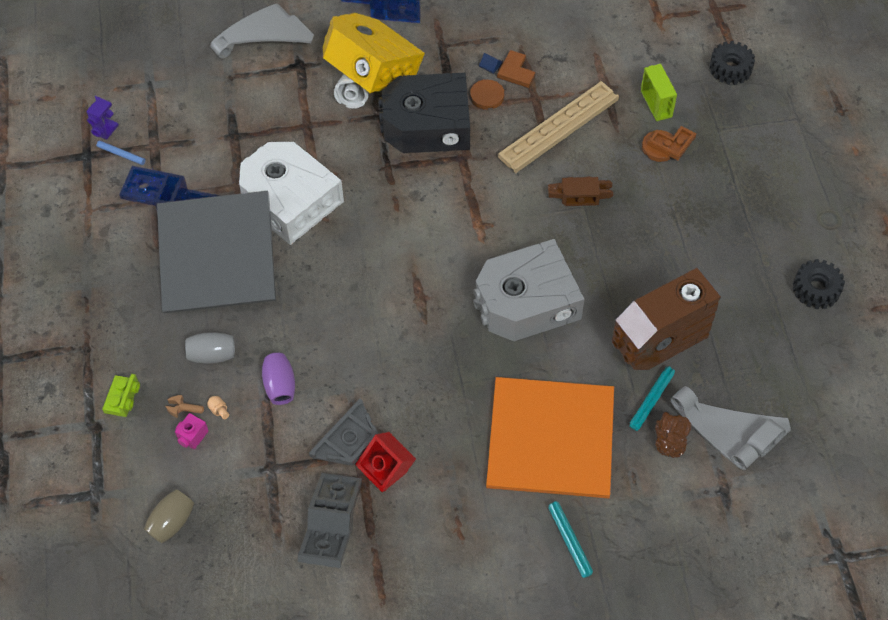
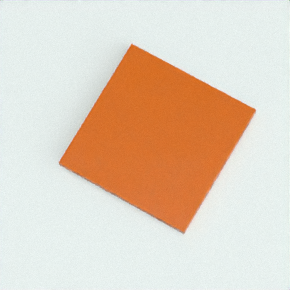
(551, 437)

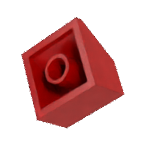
(385, 461)

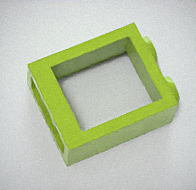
(658, 92)

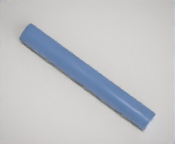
(132, 157)

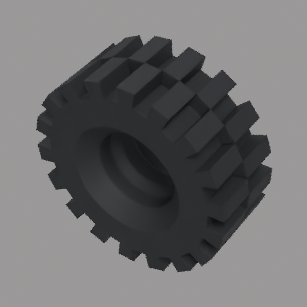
(732, 53)
(821, 273)

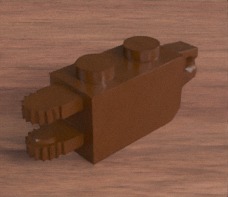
(581, 191)

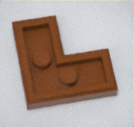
(512, 71)
(672, 146)

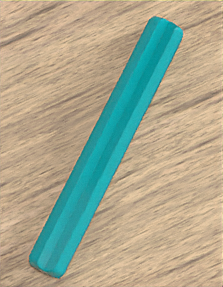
(652, 398)
(570, 539)

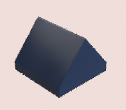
(490, 63)

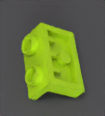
(121, 395)

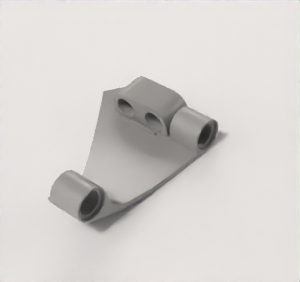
(264, 25)
(733, 433)

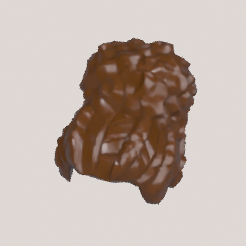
(672, 434)

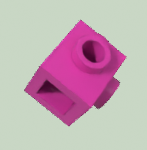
(191, 431)

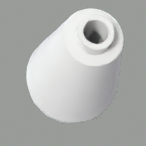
(350, 93)

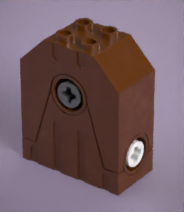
(666, 321)

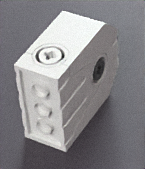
(297, 187)

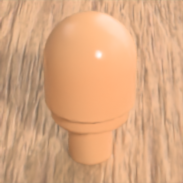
(218, 407)

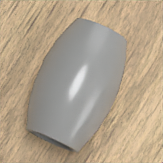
(210, 347)

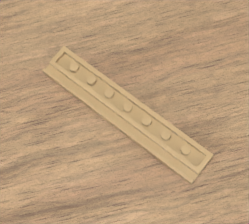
(558, 127)

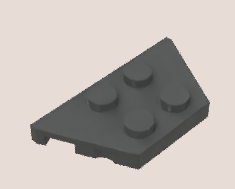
(347, 437)

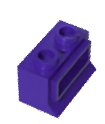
(97, 115)

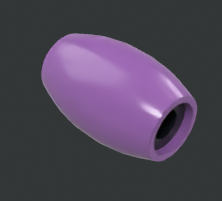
(278, 378)

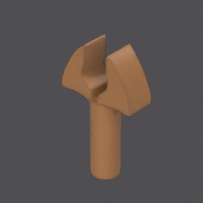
(181, 406)

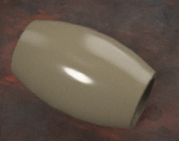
(169, 516)

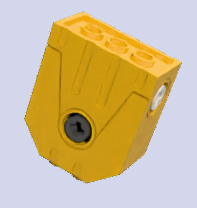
(369, 51)

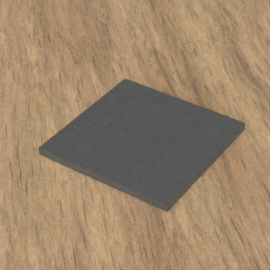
(216, 252)

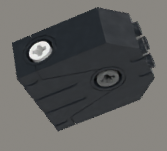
(426, 113)

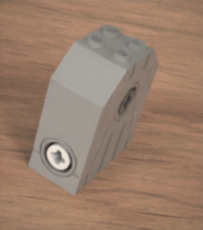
(527, 292)

